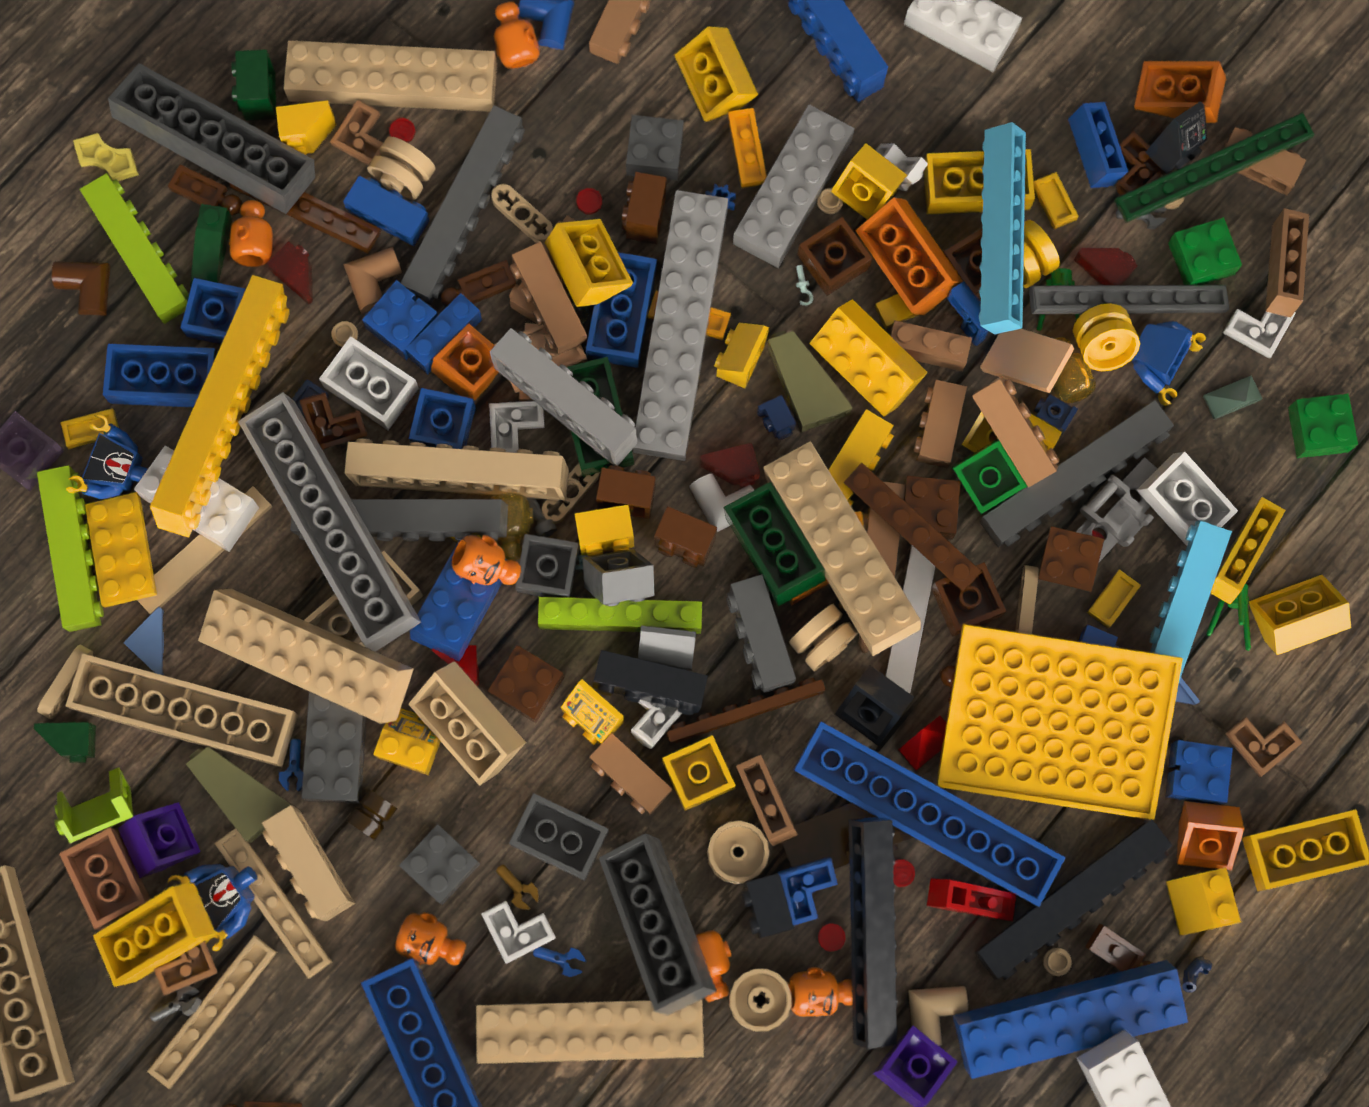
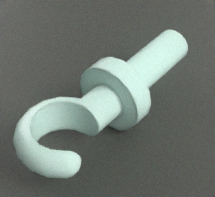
(802, 285)

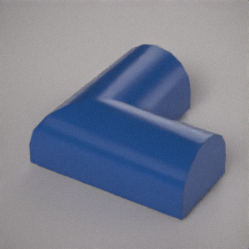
(555, 19)
(968, 307)
(801, 881)

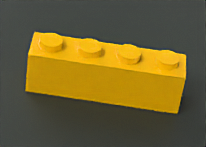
(861, 447)
(1246, 550)

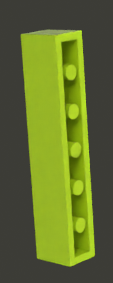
(135, 248)
(69, 550)
(628, 616)

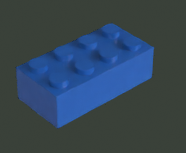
(621, 320)
(156, 374)
(453, 612)

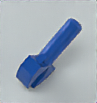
(294, 766)
(560, 959)

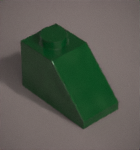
(70, 740)

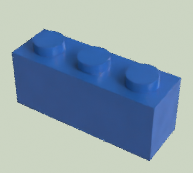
(1098, 144)
(386, 210)
(442, 331)

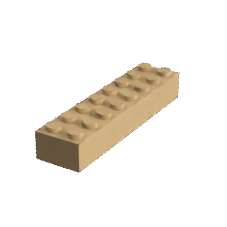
(390, 76)
(456, 469)
(843, 548)
(306, 655)
(182, 710)
(587, 1032)
(30, 1036)

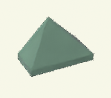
(1232, 397)

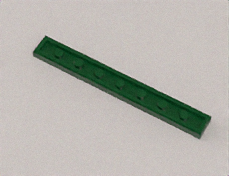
(1214, 167)

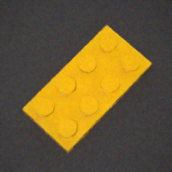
(120, 549)

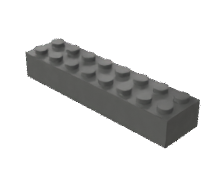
(212, 138)

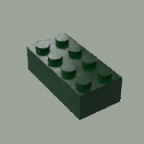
(599, 377)
(774, 543)

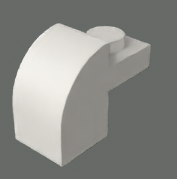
(910, 165)

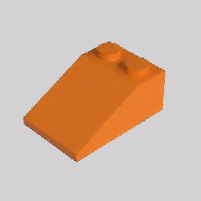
(1176, 86)

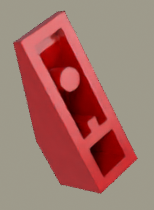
(971, 899)

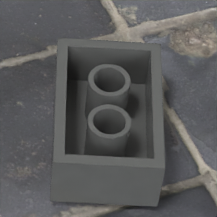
(559, 837)

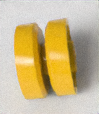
(1039, 254)
(1106, 337)

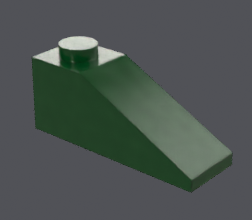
(210, 242)

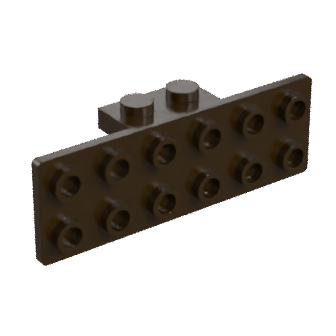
(829, 836)

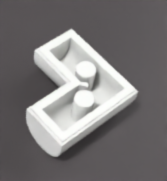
(1258, 335)
(509, 418)
(712, 499)
(654, 723)
(516, 939)

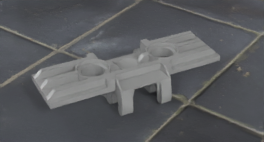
(1126, 516)

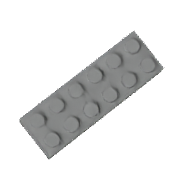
(793, 186)
(564, 396)

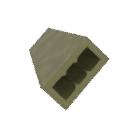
(806, 384)
(236, 793)

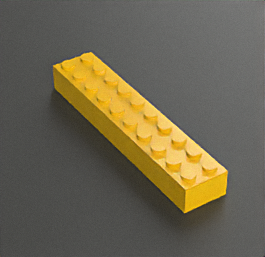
(220, 407)

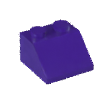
(158, 839)
(915, 1067)

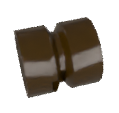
(371, 814)

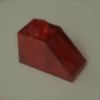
(1106, 265)
(294, 270)
(733, 464)

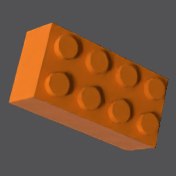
(909, 256)

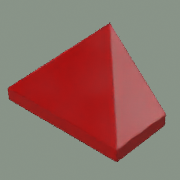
(468, 662)
(924, 744)

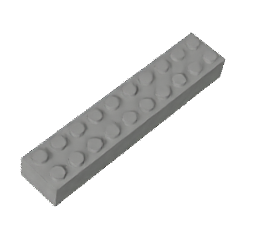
(680, 325)
(329, 522)

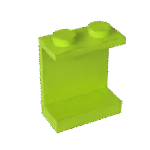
(95, 813)

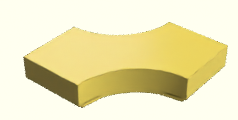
(94, 152)

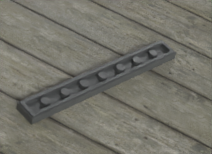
(1131, 297)

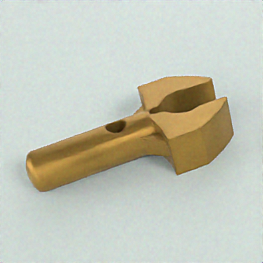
(517, 887)

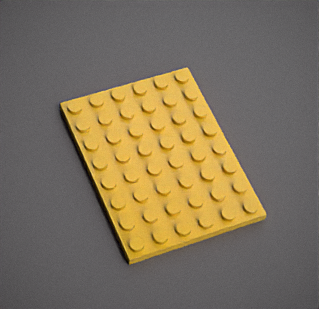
(1058, 721)

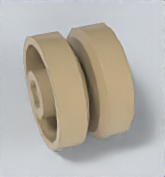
(401, 168)
(826, 641)
(737, 869)
(776, 1003)

